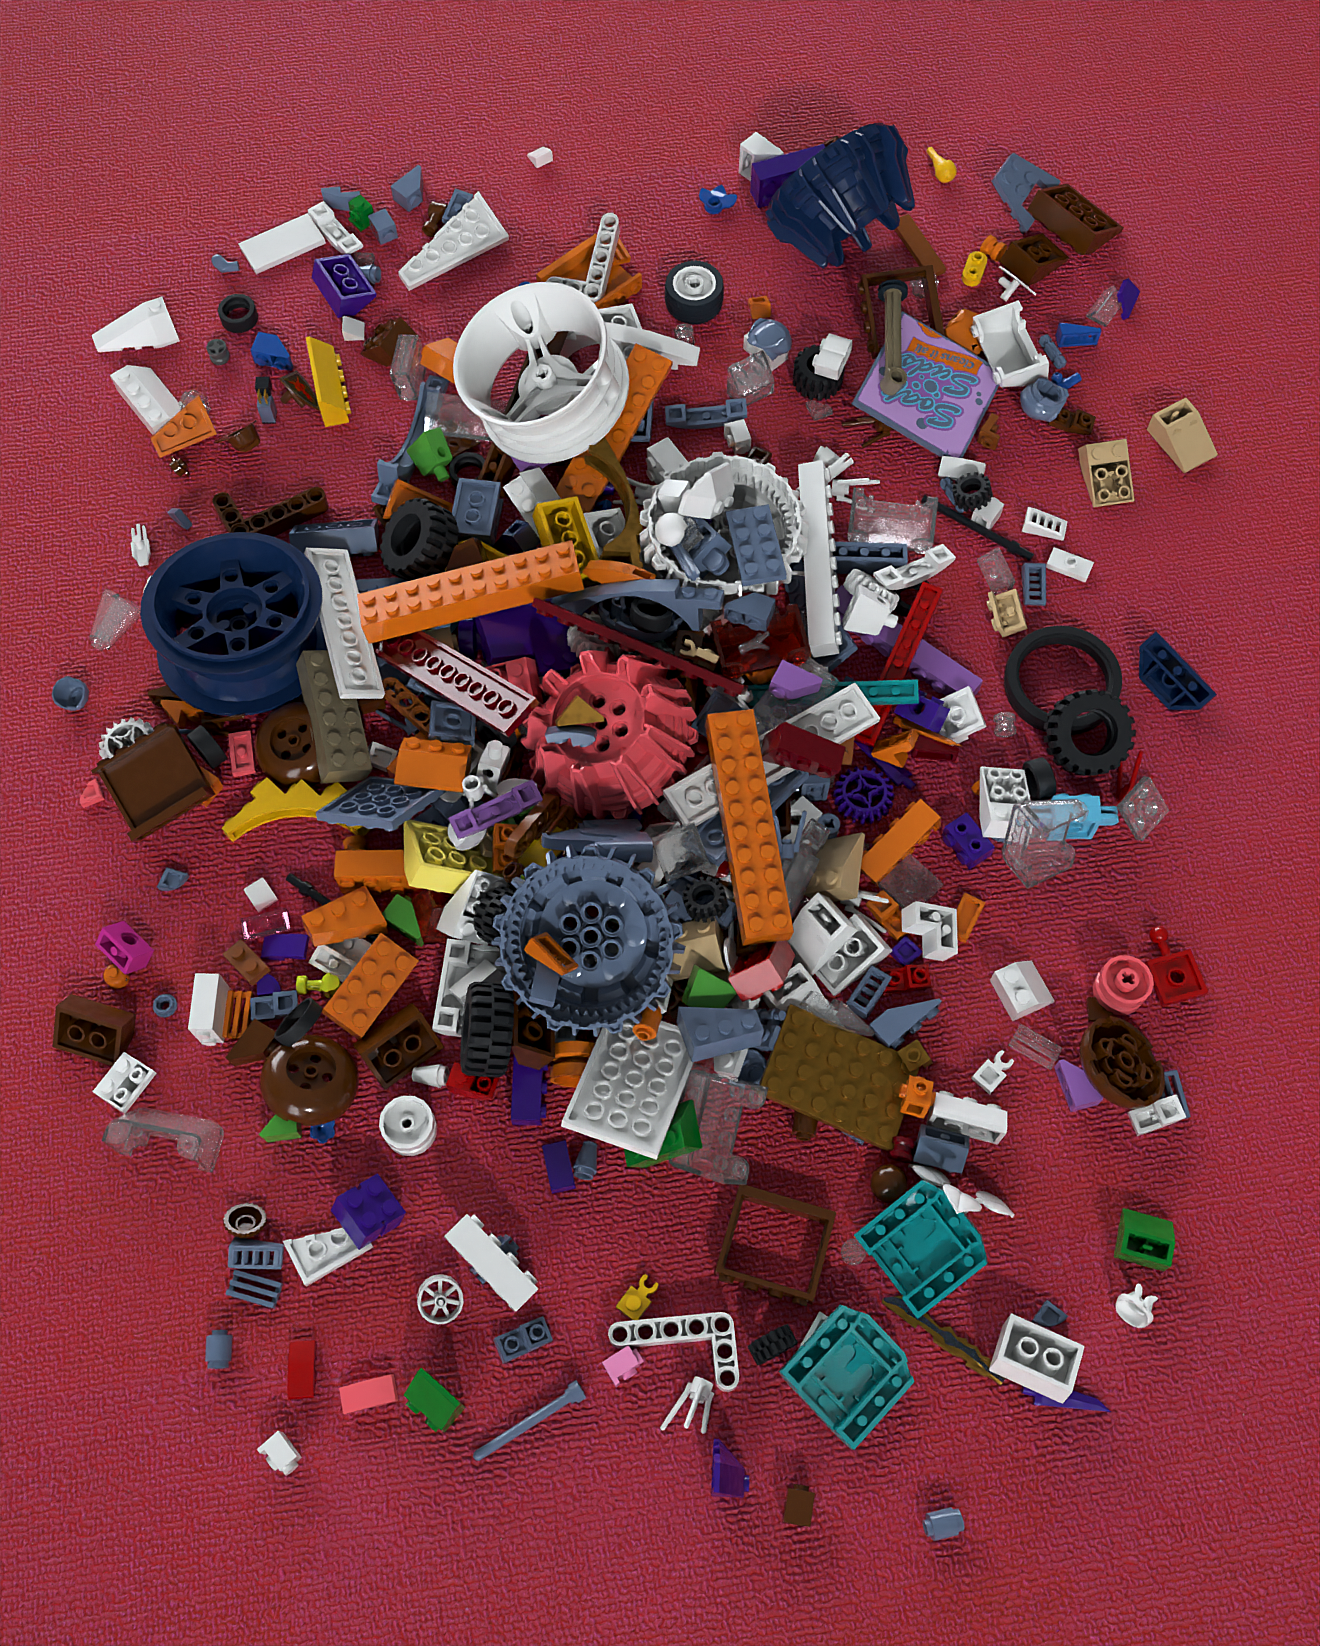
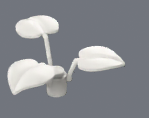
(474, 791)
(960, 1201)

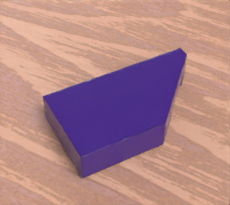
(1127, 297)

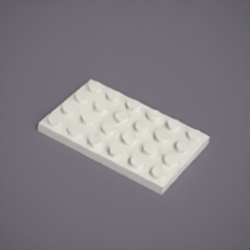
(631, 1088)

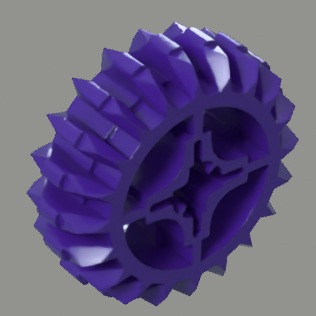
(878, 788)

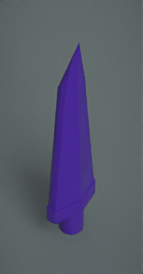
(896, 774)
(1075, 1400)

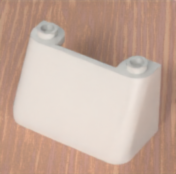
(1009, 346)

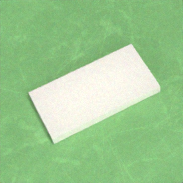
(282, 243)

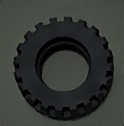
(419, 540)
(1118, 732)
(486, 1030)

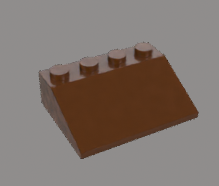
(1073, 218)

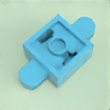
(1096, 817)

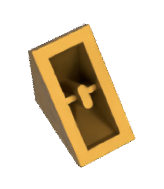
(578, 713)

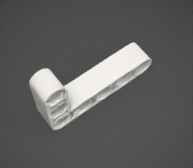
(598, 269)
(684, 1335)

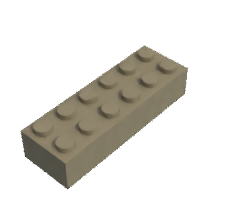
(335, 722)

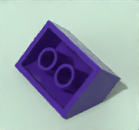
(342, 284)

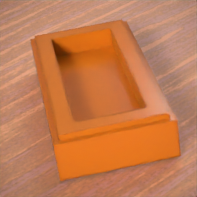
(967, 915)

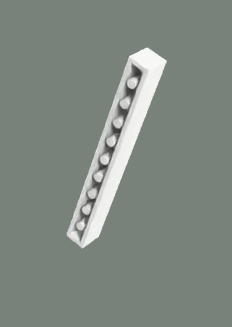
(819, 560)

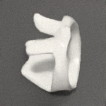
(1135, 1309)

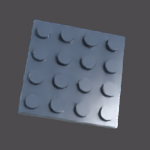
(378, 804)

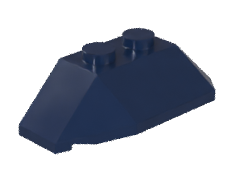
(1172, 676)

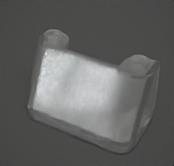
(892, 522)
(1037, 837)
(196, 1137)

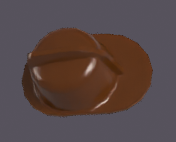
(242, 439)

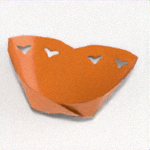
(959, 330)

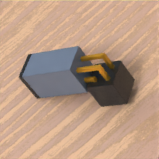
(265, 402)

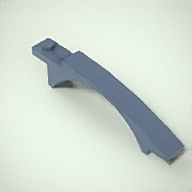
(402, 465)
(684, 601)

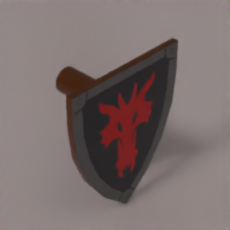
(298, 390)

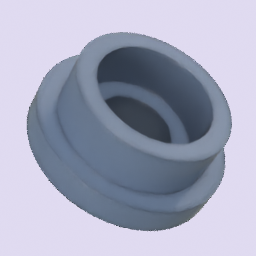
(160, 1001)

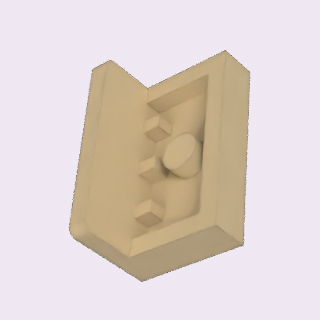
(1007, 612)

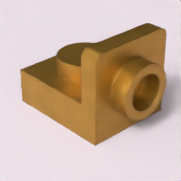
(914, 1056)

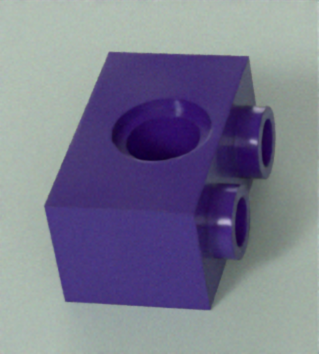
(932, 715)

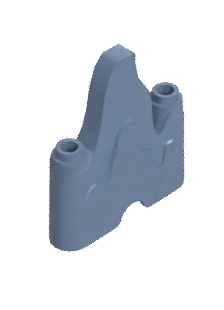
(605, 835)

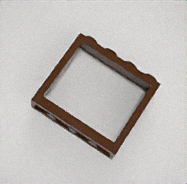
(925, 273)
(789, 1206)

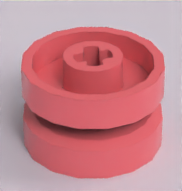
(1123, 985)

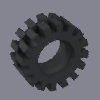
(970, 483)
(702, 888)
(772, 1344)

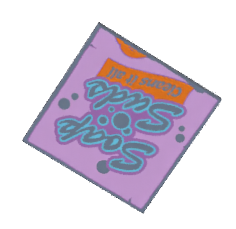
(942, 394)

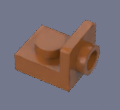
(987, 435)

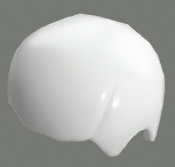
(670, 529)

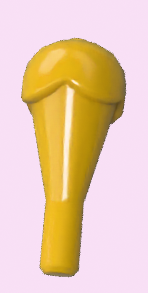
(944, 169)

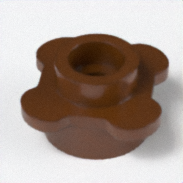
(179, 466)

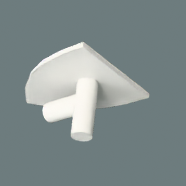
(1011, 286)

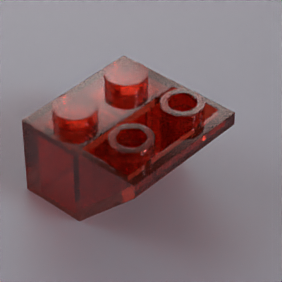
(428, 909)

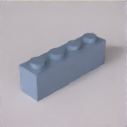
(869, 556)

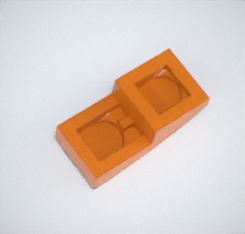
(888, 915)

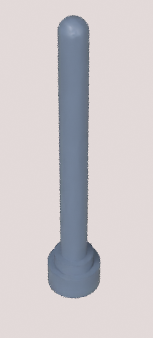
(572, 1394)

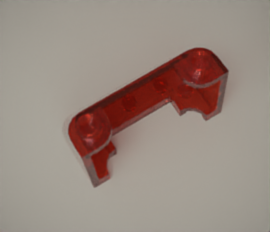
(786, 642)

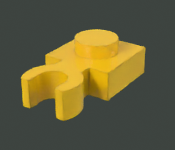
(635, 1301)

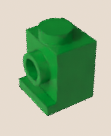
(359, 212)

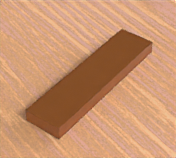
(918, 245)

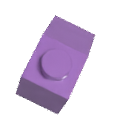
(793, 682)
(1076, 1087)

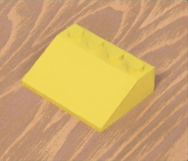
(433, 860)

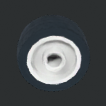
(694, 292)

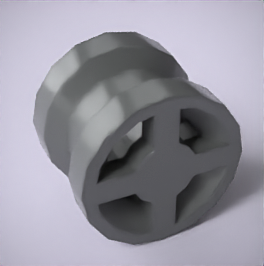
(213, 349)

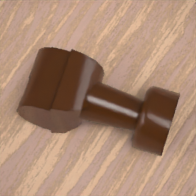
(435, 213)

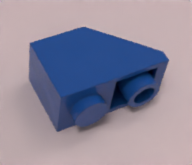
(270, 351)

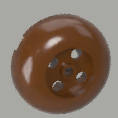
(271, 749)
(1121, 1063)
(316, 1100)

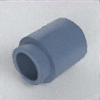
(218, 1349)
(943, 1523)

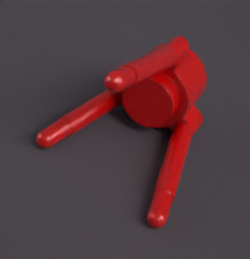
(1122, 792)

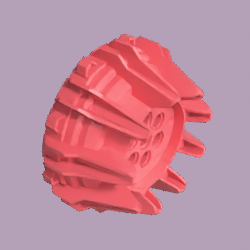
(634, 765)

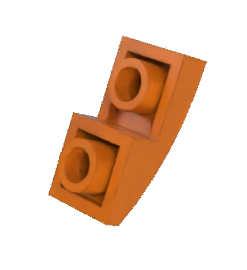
(500, 835)

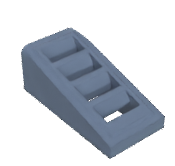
(1039, 568)
(870, 1004)
(245, 1245)

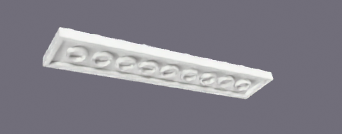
(833, 718)

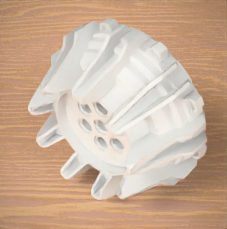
(754, 486)

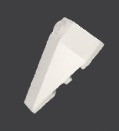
(142, 326)

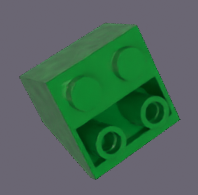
(1145, 1240)

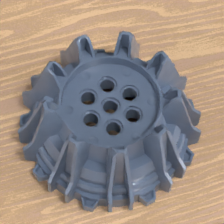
(619, 982)

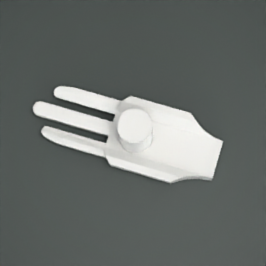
(139, 547)

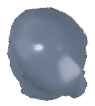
(771, 337)
(1043, 400)

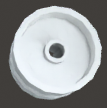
(401, 1113)

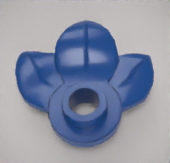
(717, 199)

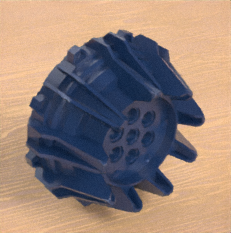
(842, 193)

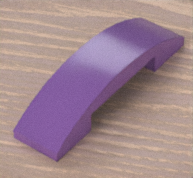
(496, 810)

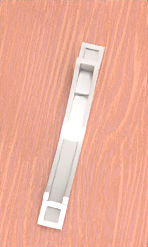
(670, 348)

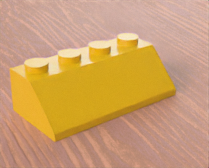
(328, 383)

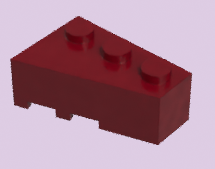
(802, 751)

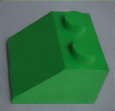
(433, 1401)

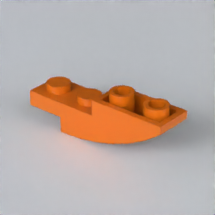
(612, 571)

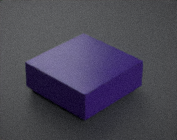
(906, 951)

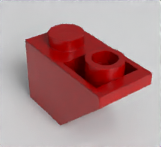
(471, 1086)

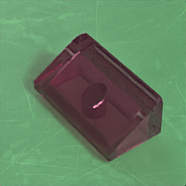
(266, 924)

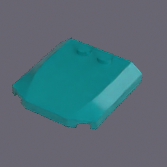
(924, 1246)
(849, 1374)

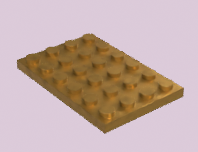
(837, 1078)

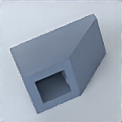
(751, 610)

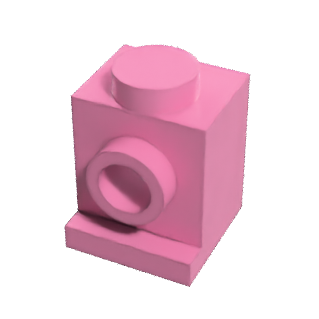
(623, 1364)

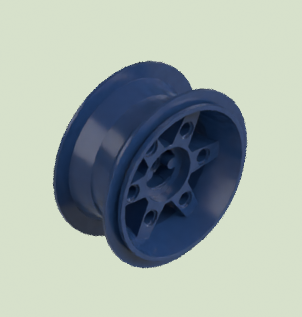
(237, 610)

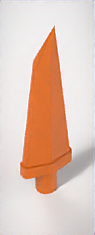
(907, 724)

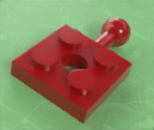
(1181, 963)

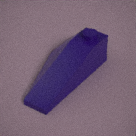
(727, 1473)

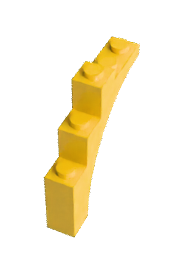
(273, 804)

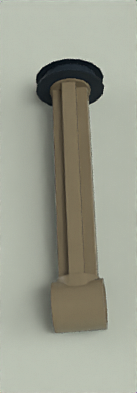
(892, 293)

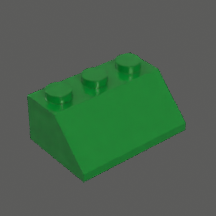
(680, 1139)

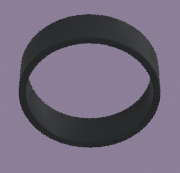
(298, 1022)

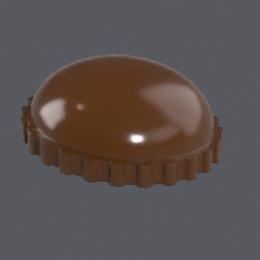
(245, 1220)

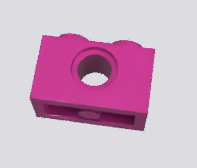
(124, 947)

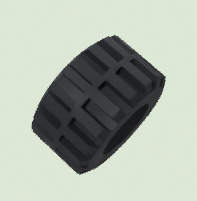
(813, 384)
(487, 910)

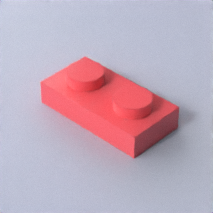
(242, 753)

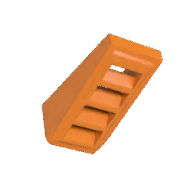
(550, 953)

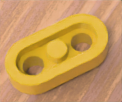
(974, 268)

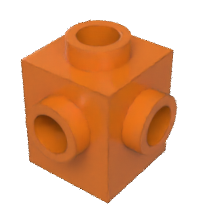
(916, 1096)

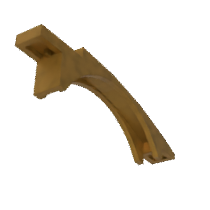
(626, 545)

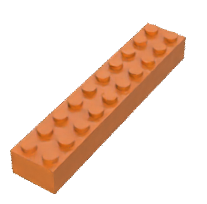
(469, 592)
(748, 828)

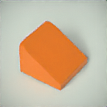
(759, 307)

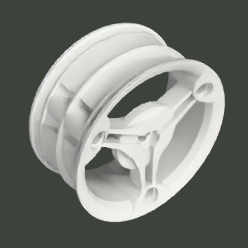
(577, 404)

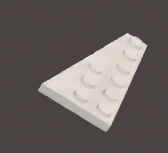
(458, 241)

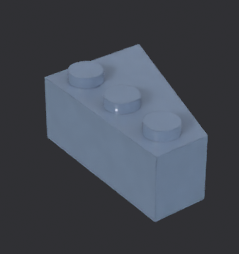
(718, 1030)

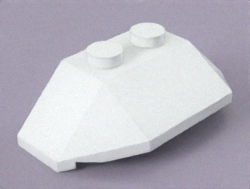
(709, 494)

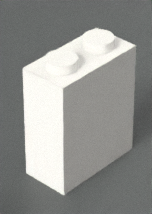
(208, 1008)

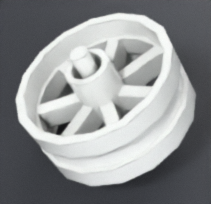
(440, 1299)

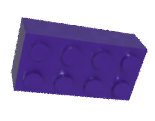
(773, 172)

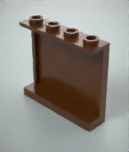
(154, 780)

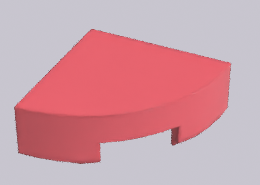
(91, 794)

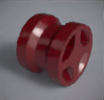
(902, 1149)

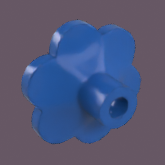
(323, 1132)

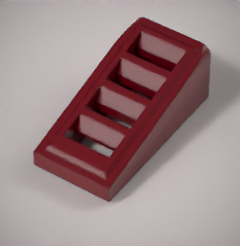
(934, 750)

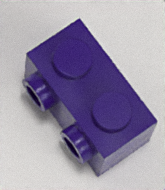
(967, 841)

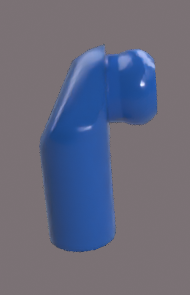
(1066, 383)

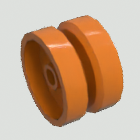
(570, 1062)

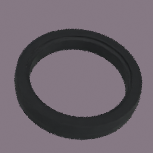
(1067, 636)

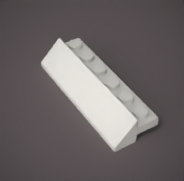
(528, 490)

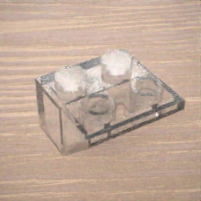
(750, 378)

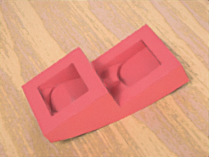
(368, 1394)

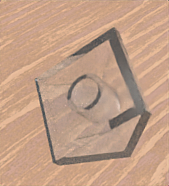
(680, 851)

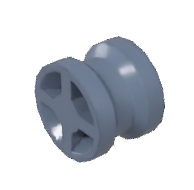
(834, 824)

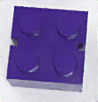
(365, 1209)

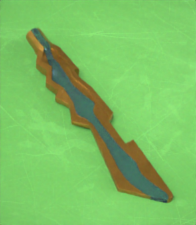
(945, 1339)

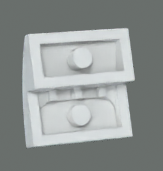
(340, 957)

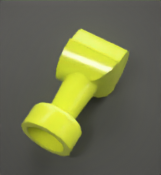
(328, 985)

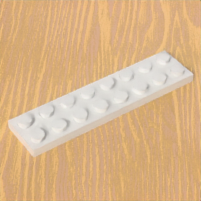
(348, 649)

